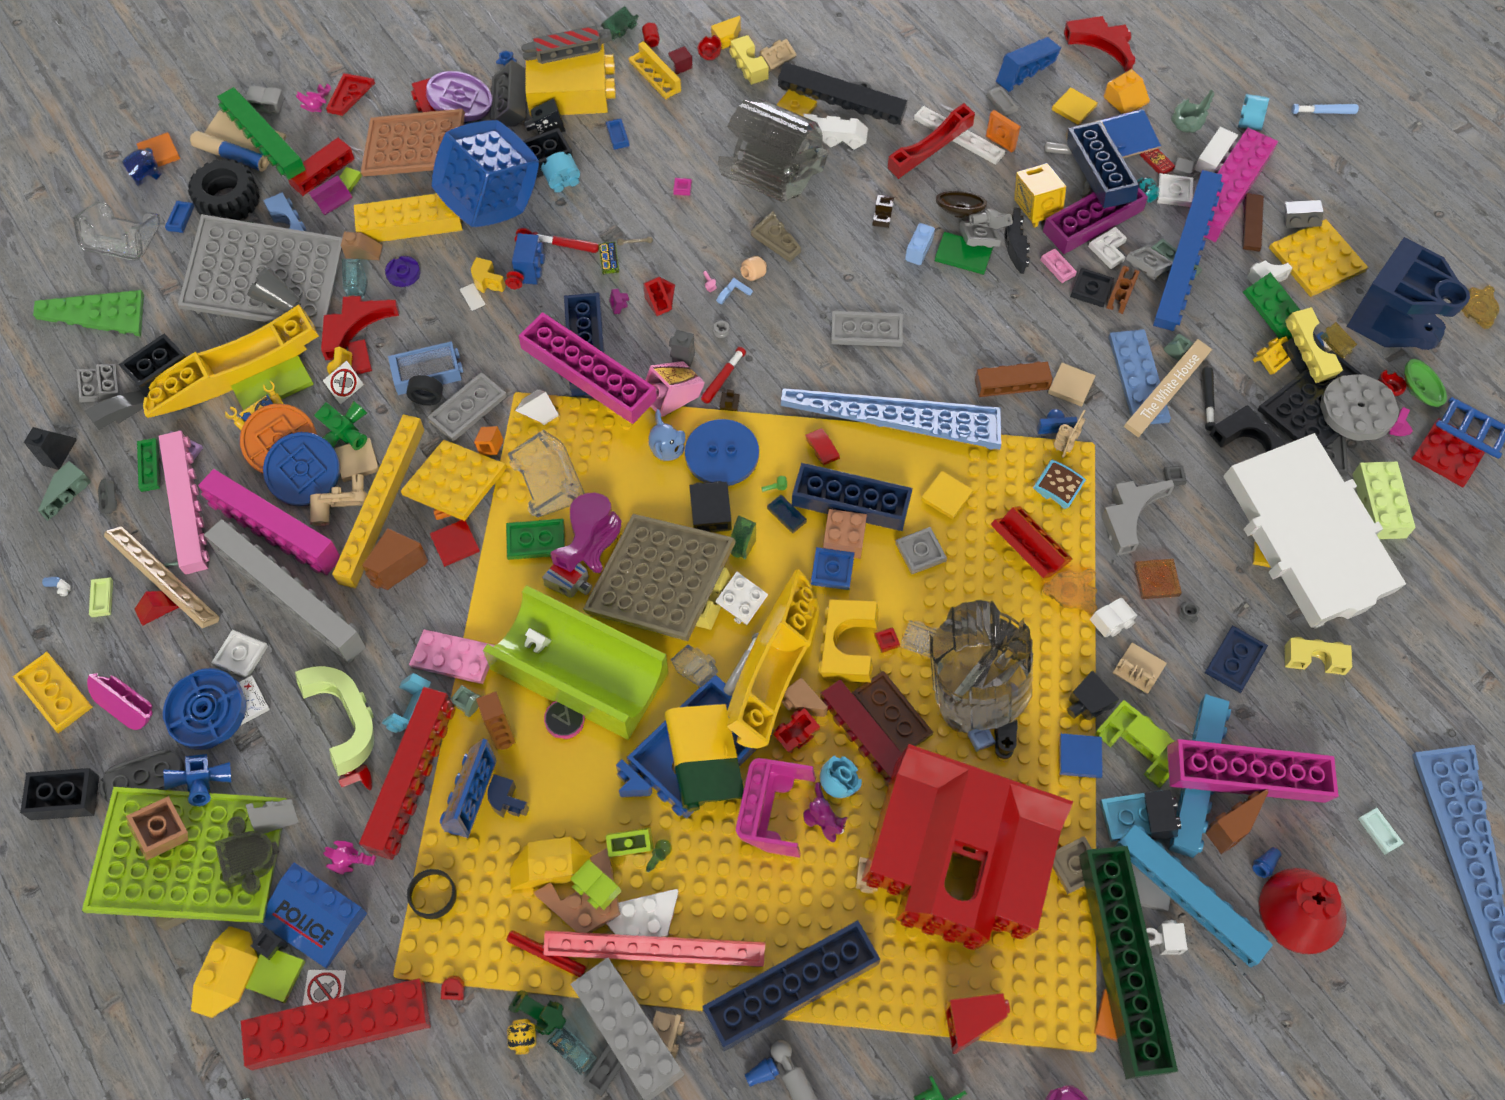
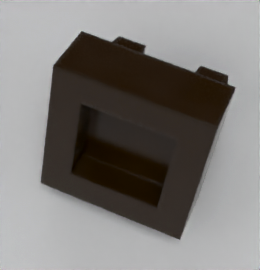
(729, 401)

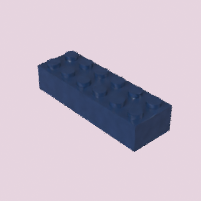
(1102, 164)
(584, 319)
(828, 489)

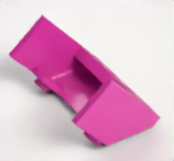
(762, 782)

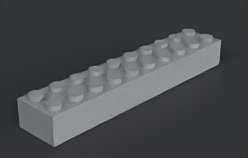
(286, 591)

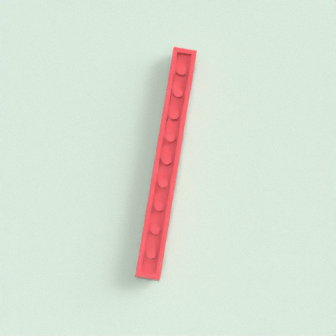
(654, 948)

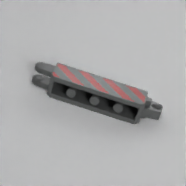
(566, 44)

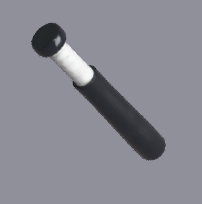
(1208, 388)

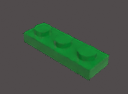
(148, 465)

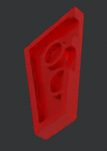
(348, 92)

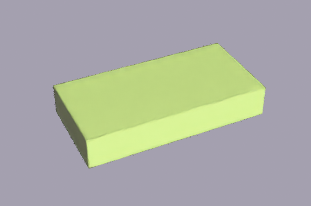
(101, 597)

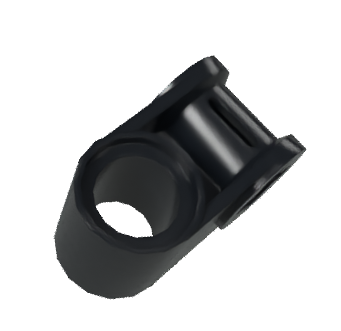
(1006, 736)

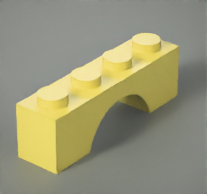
(1320, 363)

